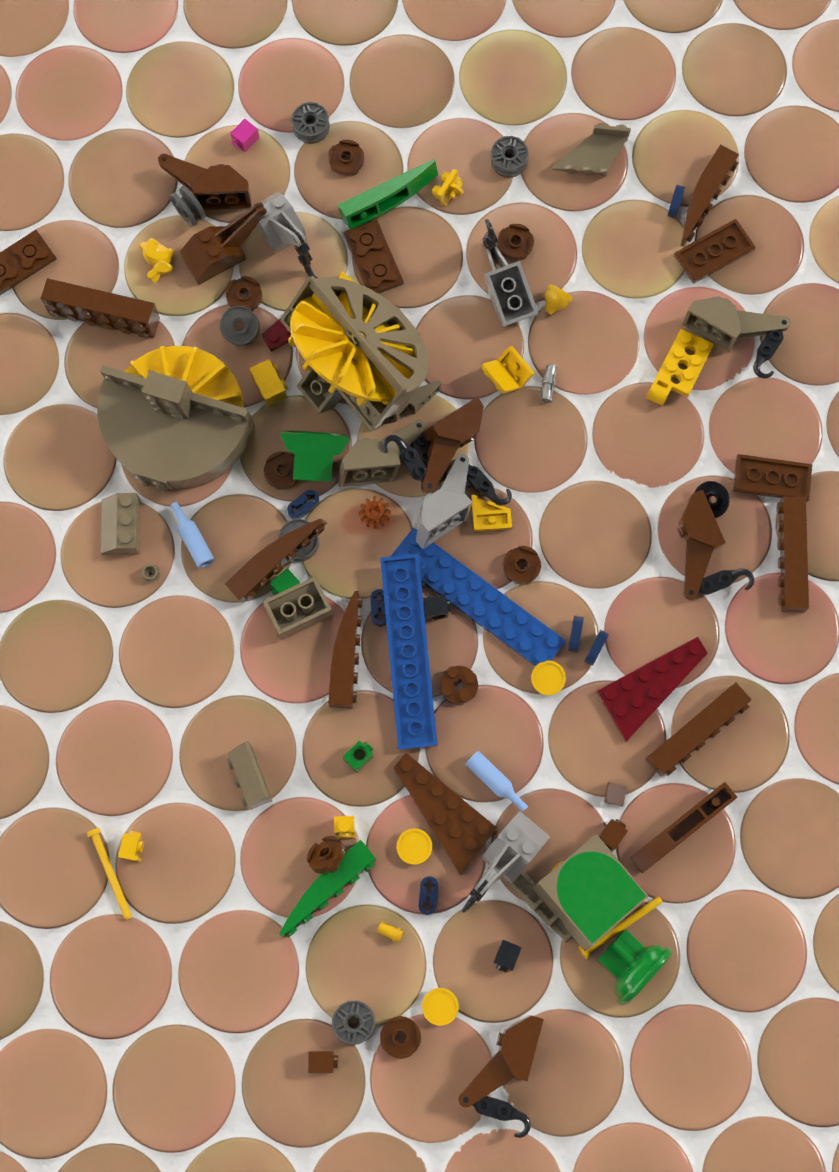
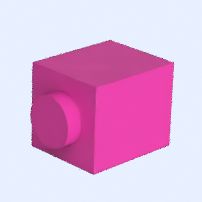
(244, 135)

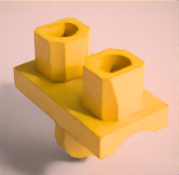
(451, 187)

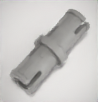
(548, 383)

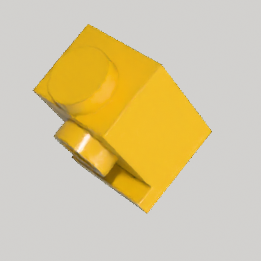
(344, 827)
(131, 846)

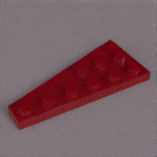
(641, 692)

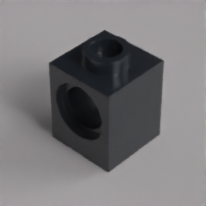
(436, 607)
(507, 956)

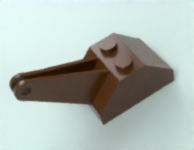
(213, 187)
(218, 247)

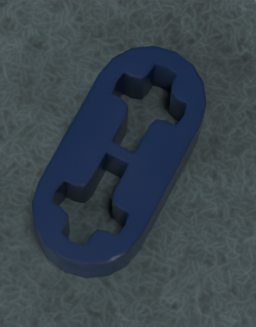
(676, 200)
(300, 501)
(374, 608)
(575, 635)
(596, 647)
(423, 894)

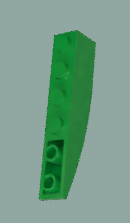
(386, 195)
(328, 885)

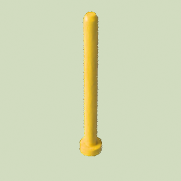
(94, 834)
(623, 925)

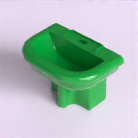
(313, 453)
(632, 964)

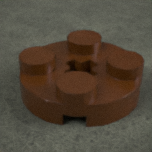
(340, 150)
(518, 251)
(241, 285)
(271, 470)
(517, 555)
(463, 695)
(326, 855)
(391, 1030)

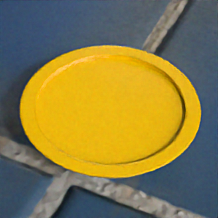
(548, 678)
(414, 846)
(440, 1006)

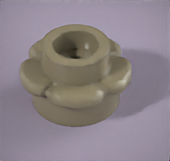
(150, 568)

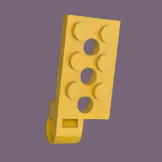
(662, 384)

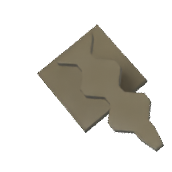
(596, 151)

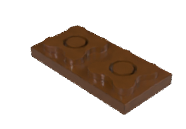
(714, 251)
(373, 257)
(23, 260)
(772, 477)

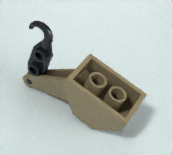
(724, 325)
(370, 464)

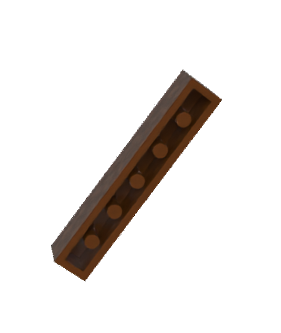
(793, 554)
(698, 729)

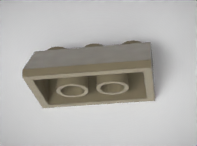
(120, 524)
(298, 608)
(248, 776)

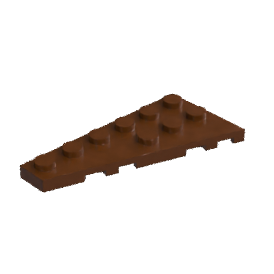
(453, 821)

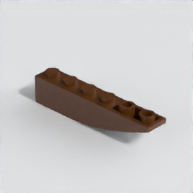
(708, 188)
(270, 560)
(345, 657)
(683, 827)

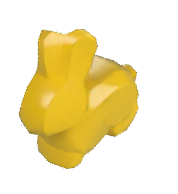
(158, 256)

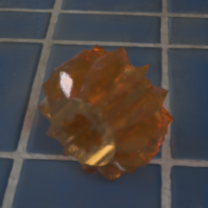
(377, 506)

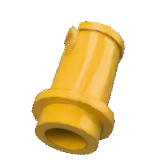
(390, 932)

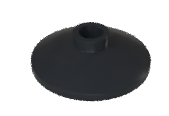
(715, 489)

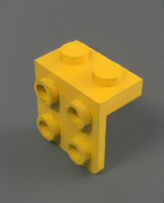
(508, 371)

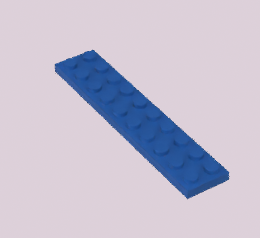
(483, 602)
(408, 652)

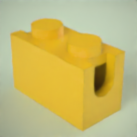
(268, 383)

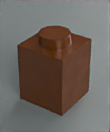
(613, 834)
(322, 1062)

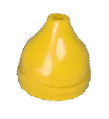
(556, 299)

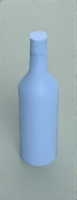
(193, 539)
(494, 779)

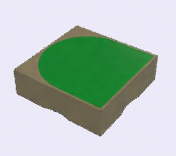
(590, 892)

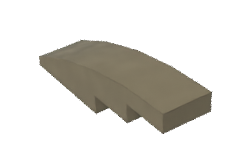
(418, 400)
(524, 889)

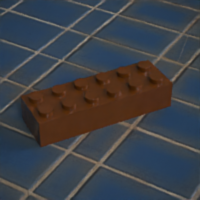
(100, 308)

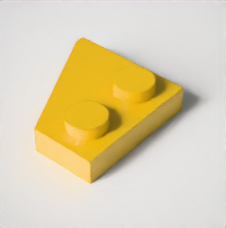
(489, 516)

